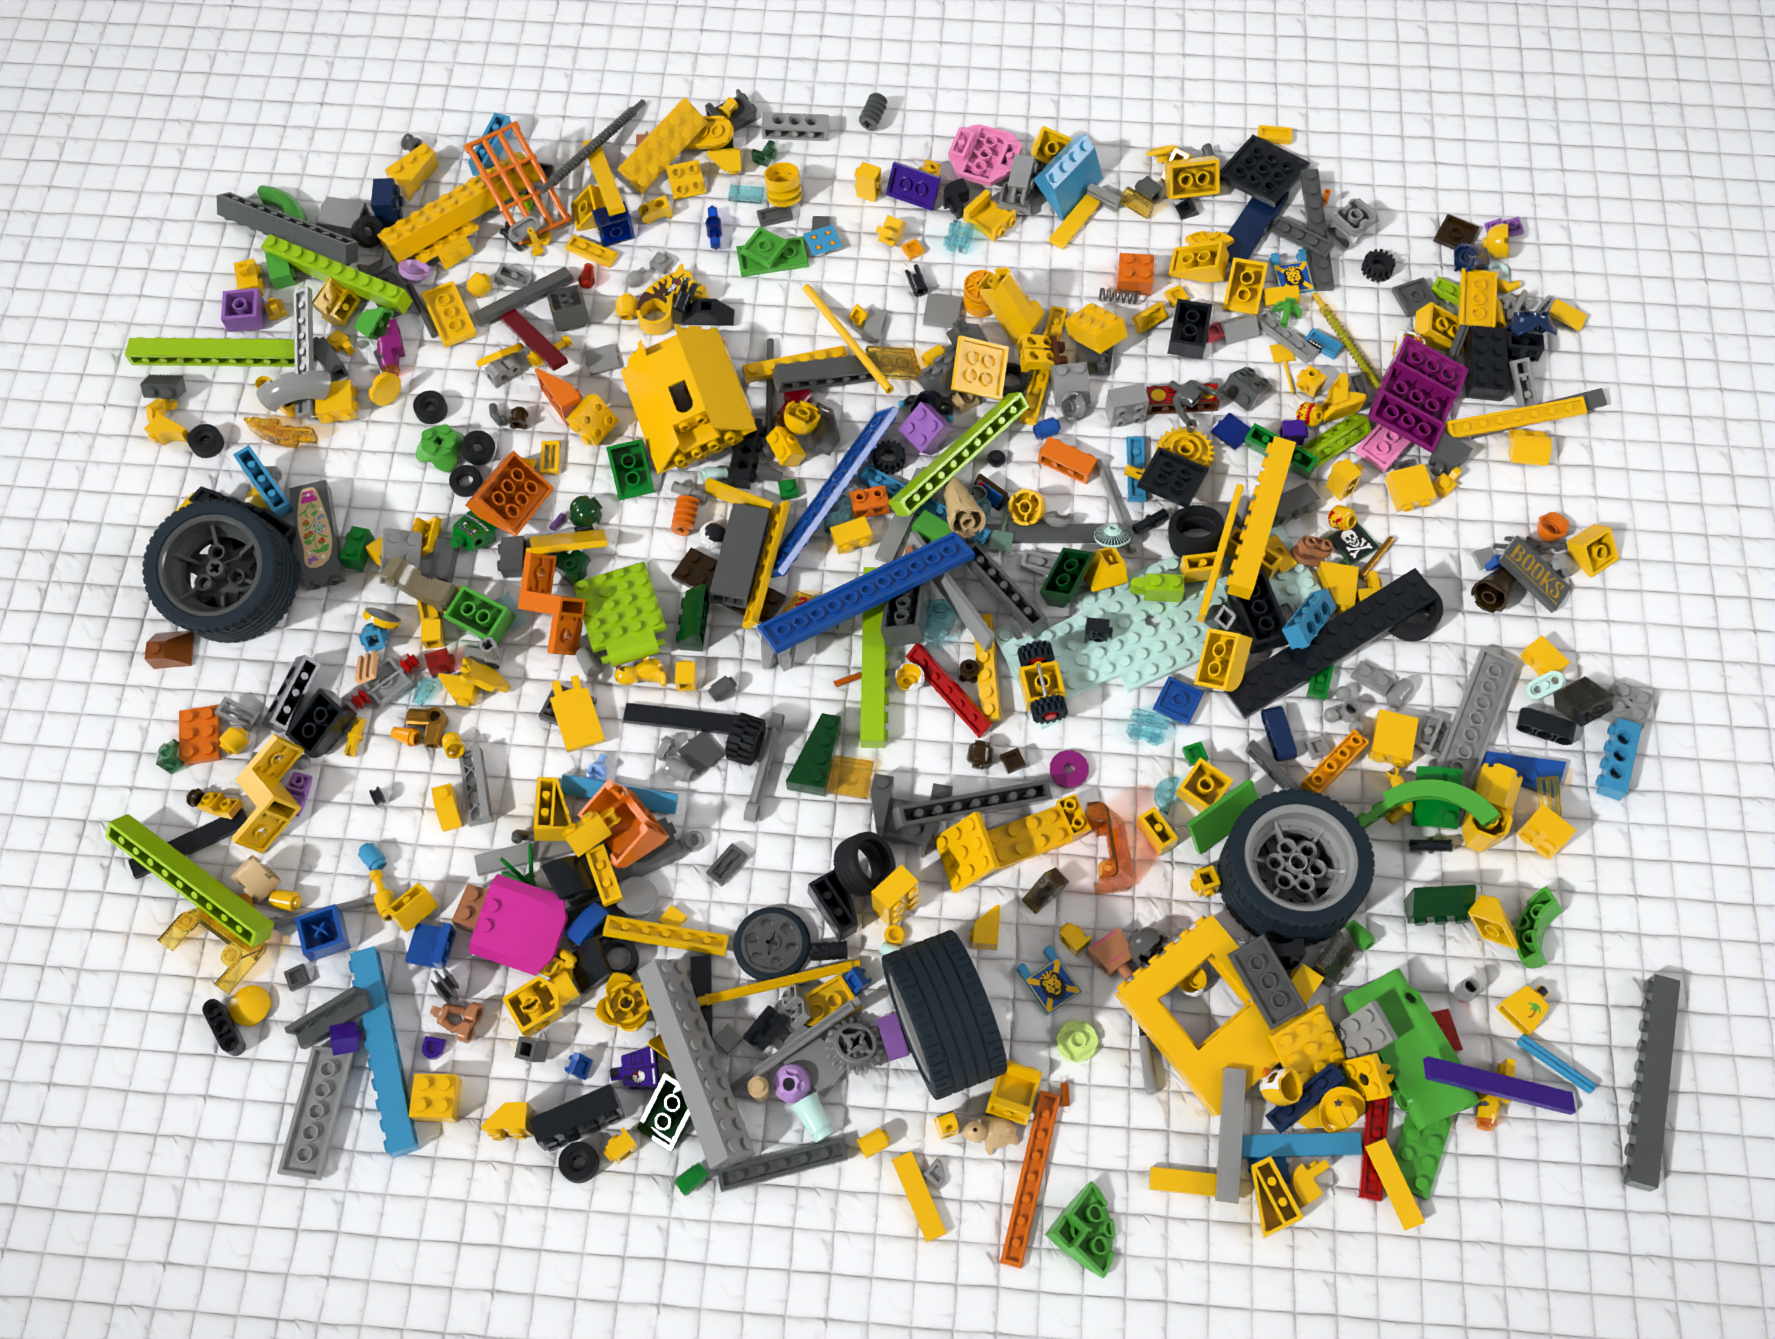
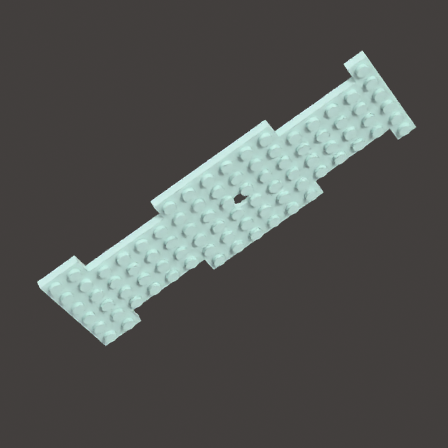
(1139, 651)

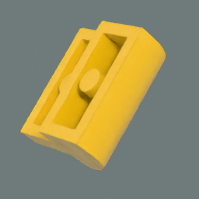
(335, 302)
(1529, 447)

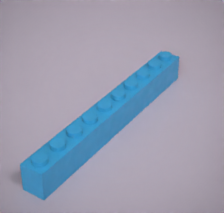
(384, 1055)

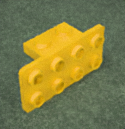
(450, 248)

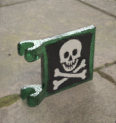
(1352, 544)

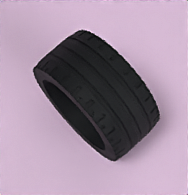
(1193, 518)
(1414, 632)
(848, 866)

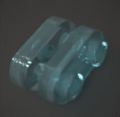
(951, 241)
(1147, 726)

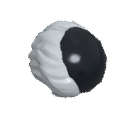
(712, 535)

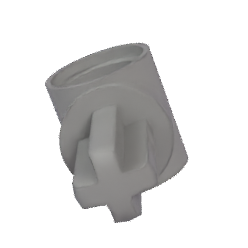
(1560, 564)

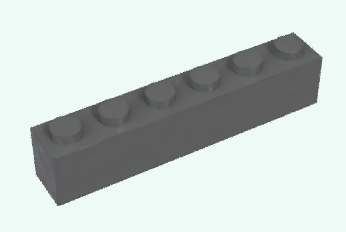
(820, 373)
(1007, 591)

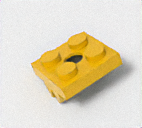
(1376, 1073)

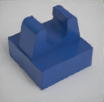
(857, 980)
(579, 1066)

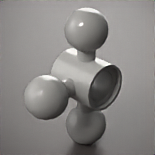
(1331, 714)

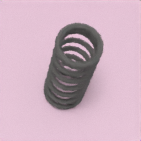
(1117, 299)

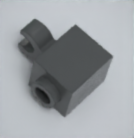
(1221, 618)

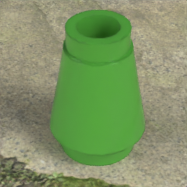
(1360, 935)

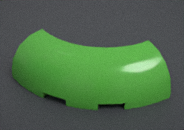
(281, 200)
(1532, 924)

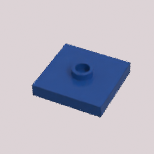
(1178, 700)

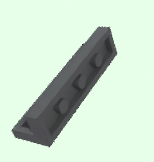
(339, 1010)

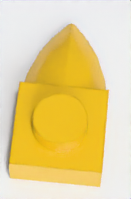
(555, 968)

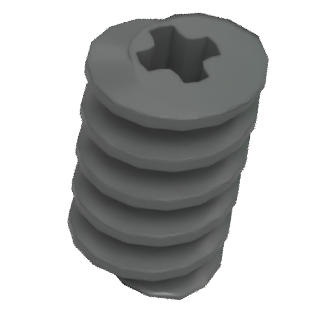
(873, 111)

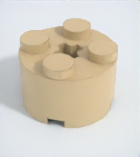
(256, 878)

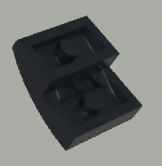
(568, 877)

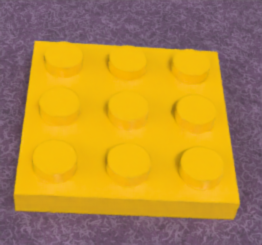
(979, 368)
(966, 852)
(1308, 1043)

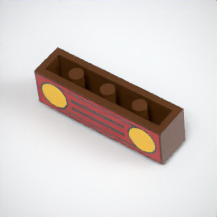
(1162, 400)

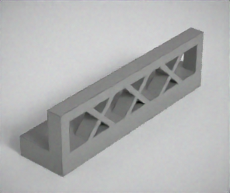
(480, 786)

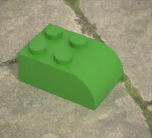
(479, 615)

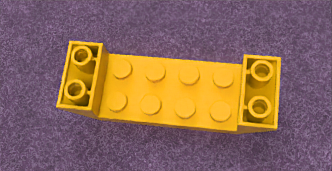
(1039, 832)

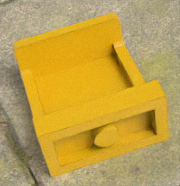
(987, 217)
(1014, 1093)

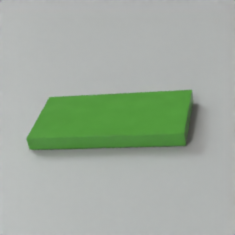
(791, 258)
(1220, 817)

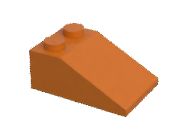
(559, 393)

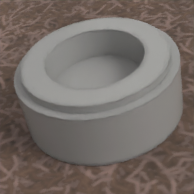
(694, 841)

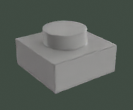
(661, 262)

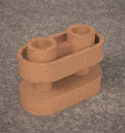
(1311, 550)

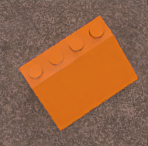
(510, 495)

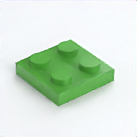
(764, 247)

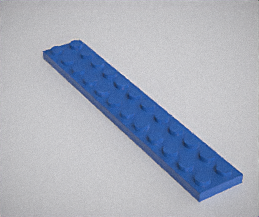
(831, 490)
(865, 592)

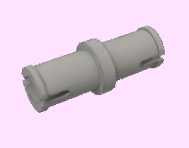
(689, 490)

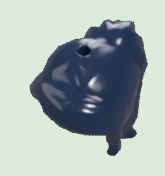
(1462, 260)

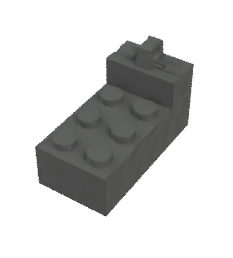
(939, 374)

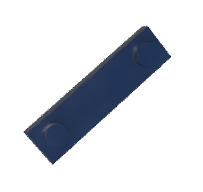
(1313, 1091)

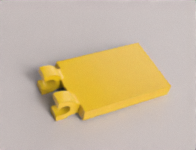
(576, 716)

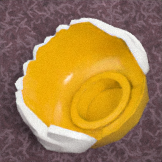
(910, 676)
(1194, 983)

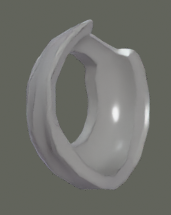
(1054, 519)

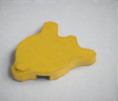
(482, 676)

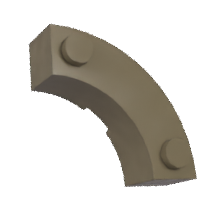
(409, 580)

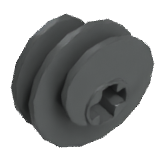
(446, 985)

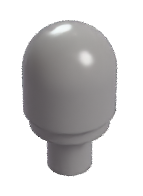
(635, 277)

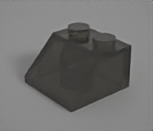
(1334, 958)

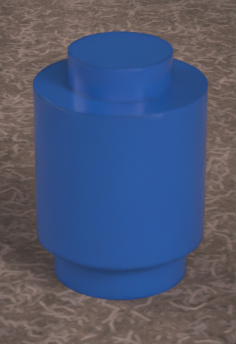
(1046, 428)

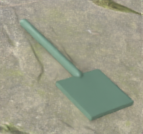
(1002, 540)

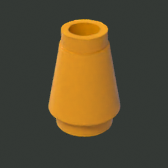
(408, 736)

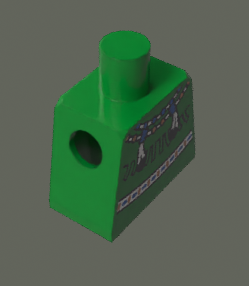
(472, 532)

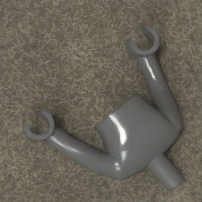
(1189, 395)

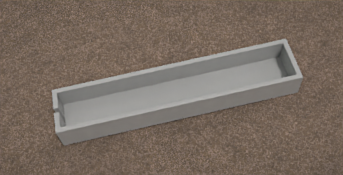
(696, 1063)

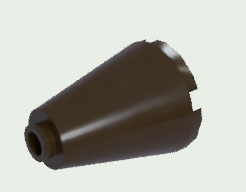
(1494, 590)

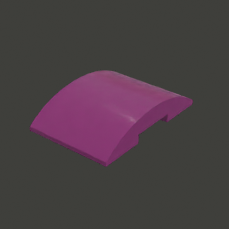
(1417, 393)

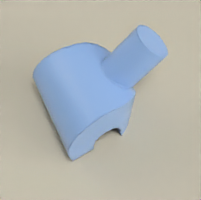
(598, 769)

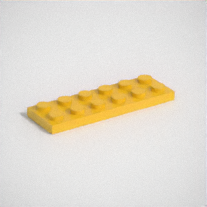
(662, 145)

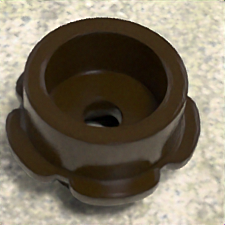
(194, 797)

